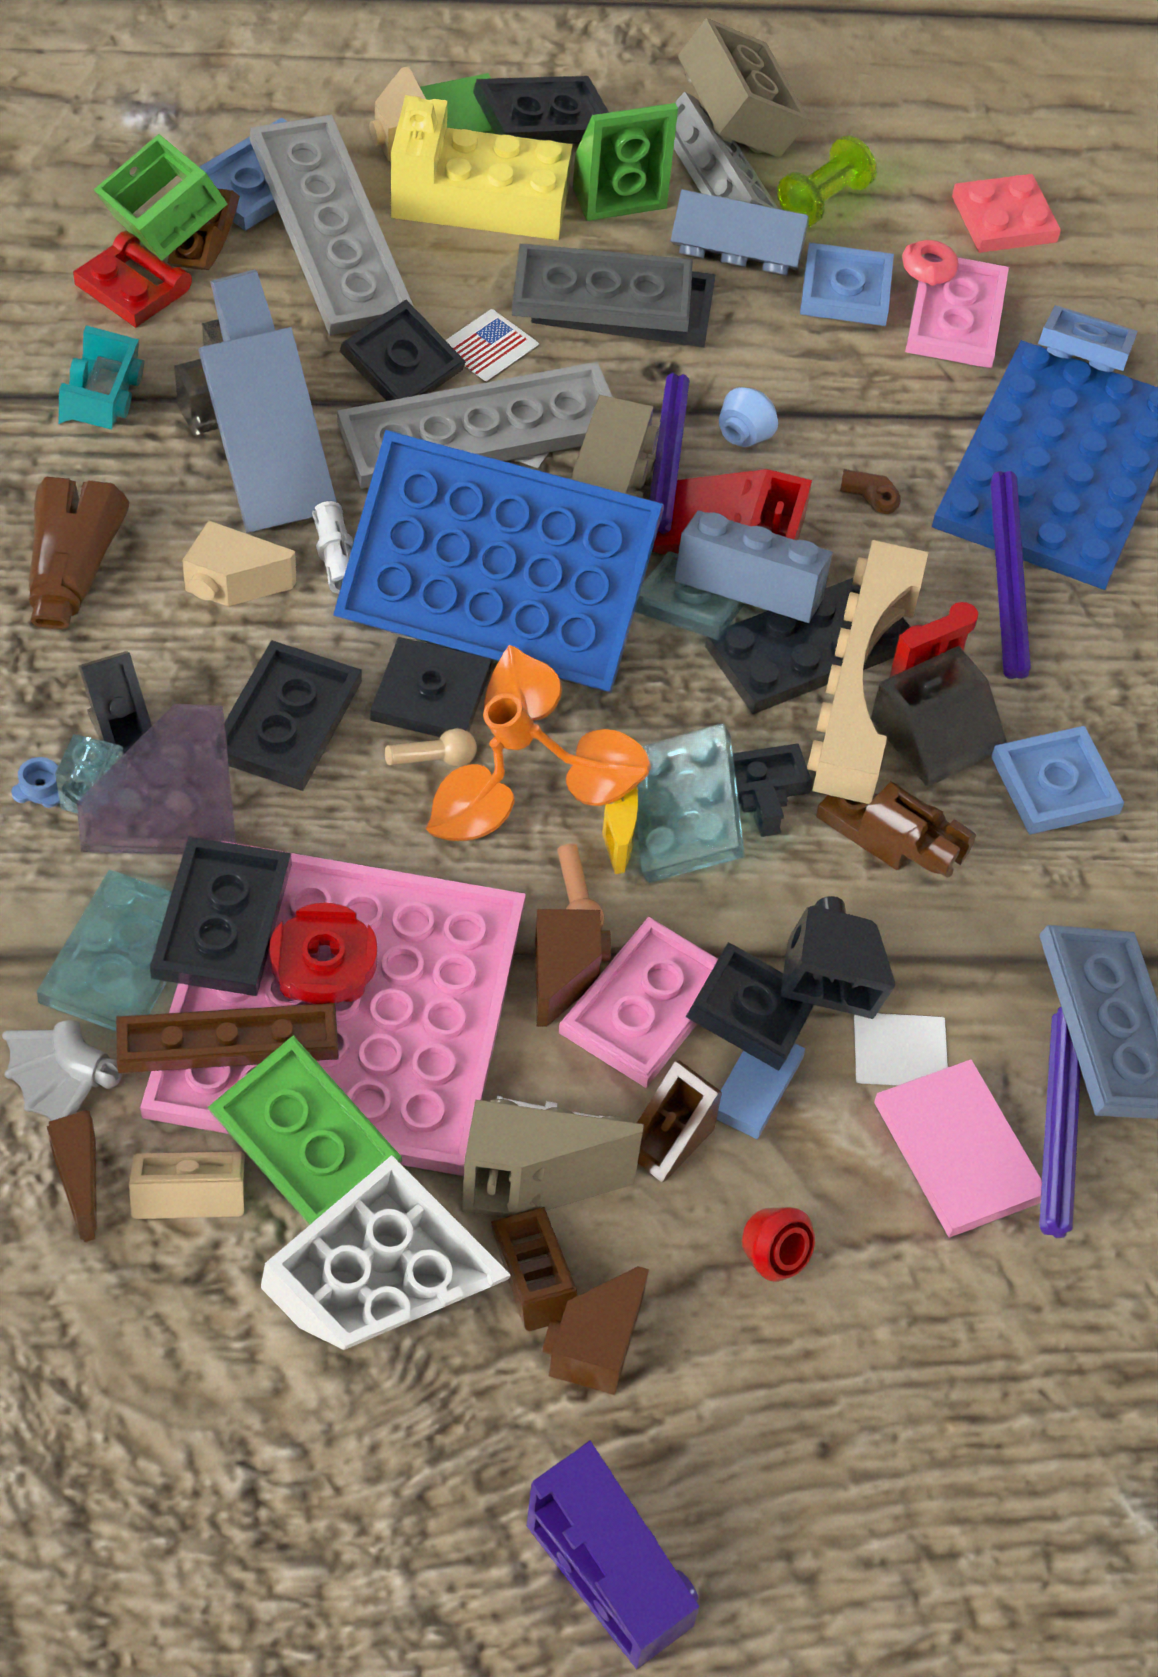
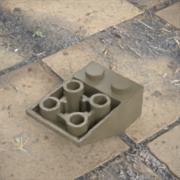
(543, 1157)

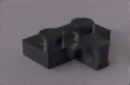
(766, 780)

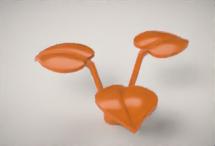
(524, 690)

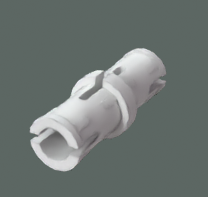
(333, 543)

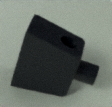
(837, 961)

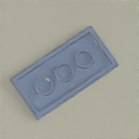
(267, 428)
(1108, 1016)

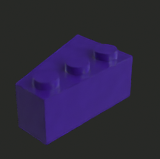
(610, 1555)

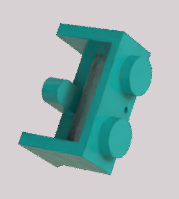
(101, 379)

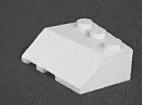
(377, 1261)

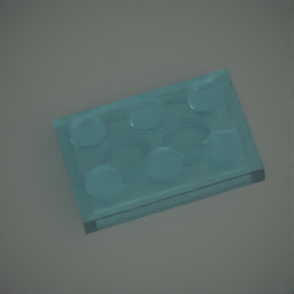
(689, 805)
(109, 954)

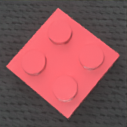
(1006, 213)

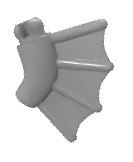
(57, 1068)

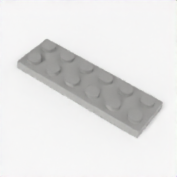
(329, 222)
(488, 419)

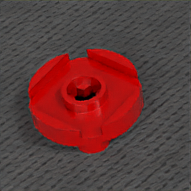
(323, 981)

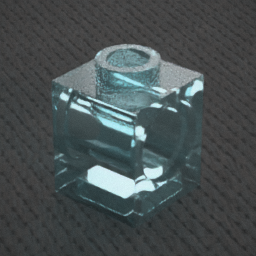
(82, 767)

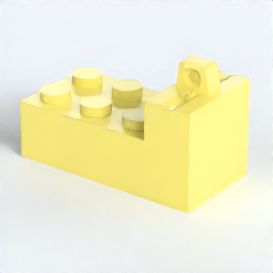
(476, 176)

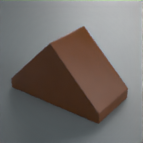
(677, 1120)

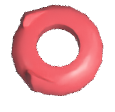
(927, 271)

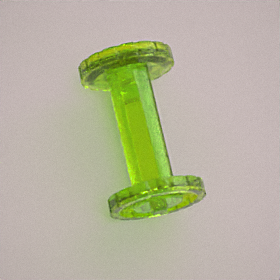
(849, 165)

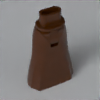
(70, 545)

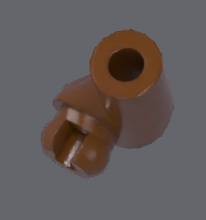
(874, 488)

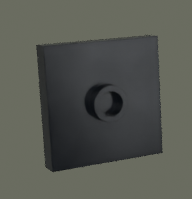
(402, 354)
(430, 688)
(746, 1007)

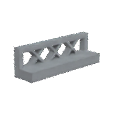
(713, 163)

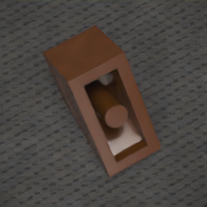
(566, 958)
(596, 1332)

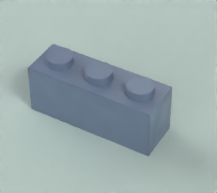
(739, 232)
(753, 565)

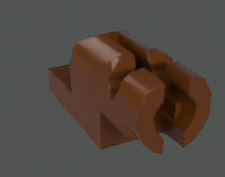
(900, 828)

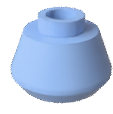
(747, 417)

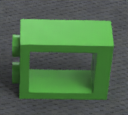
(177, 212)

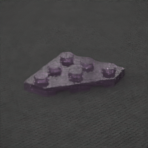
(163, 789)

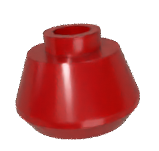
(779, 1242)

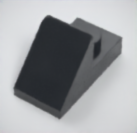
(115, 700)

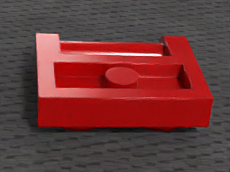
(123, 288)
(927, 641)

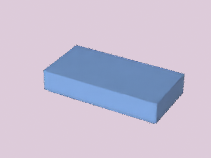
(755, 1091)

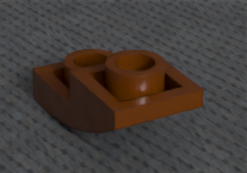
(207, 242)

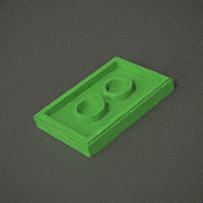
(301, 1130)

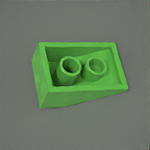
(625, 162)

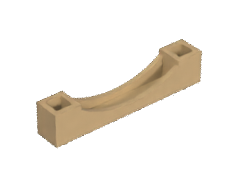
(852, 749)

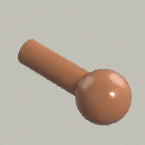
(575, 880)

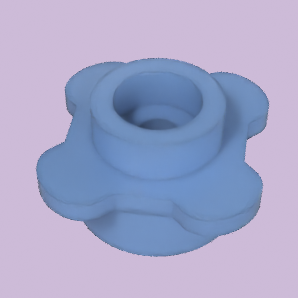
(34, 772)

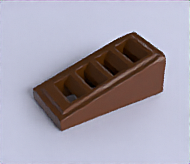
(74, 1153)
(542, 1299)

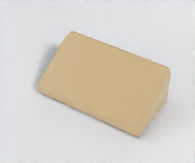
(187, 1185)

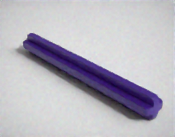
(669, 446)
(1010, 575)
(1060, 1132)

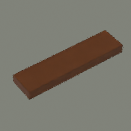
(222, 1037)

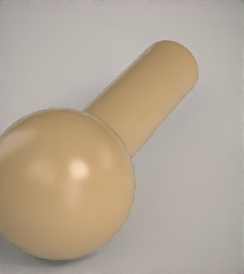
(454, 748)

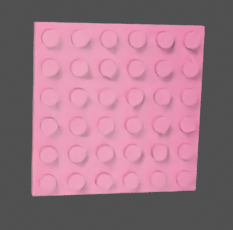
(418, 1035)

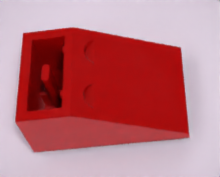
(749, 497)

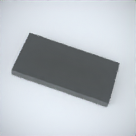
(602, 287)

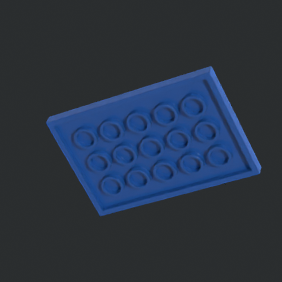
(1080, 460)
(498, 559)

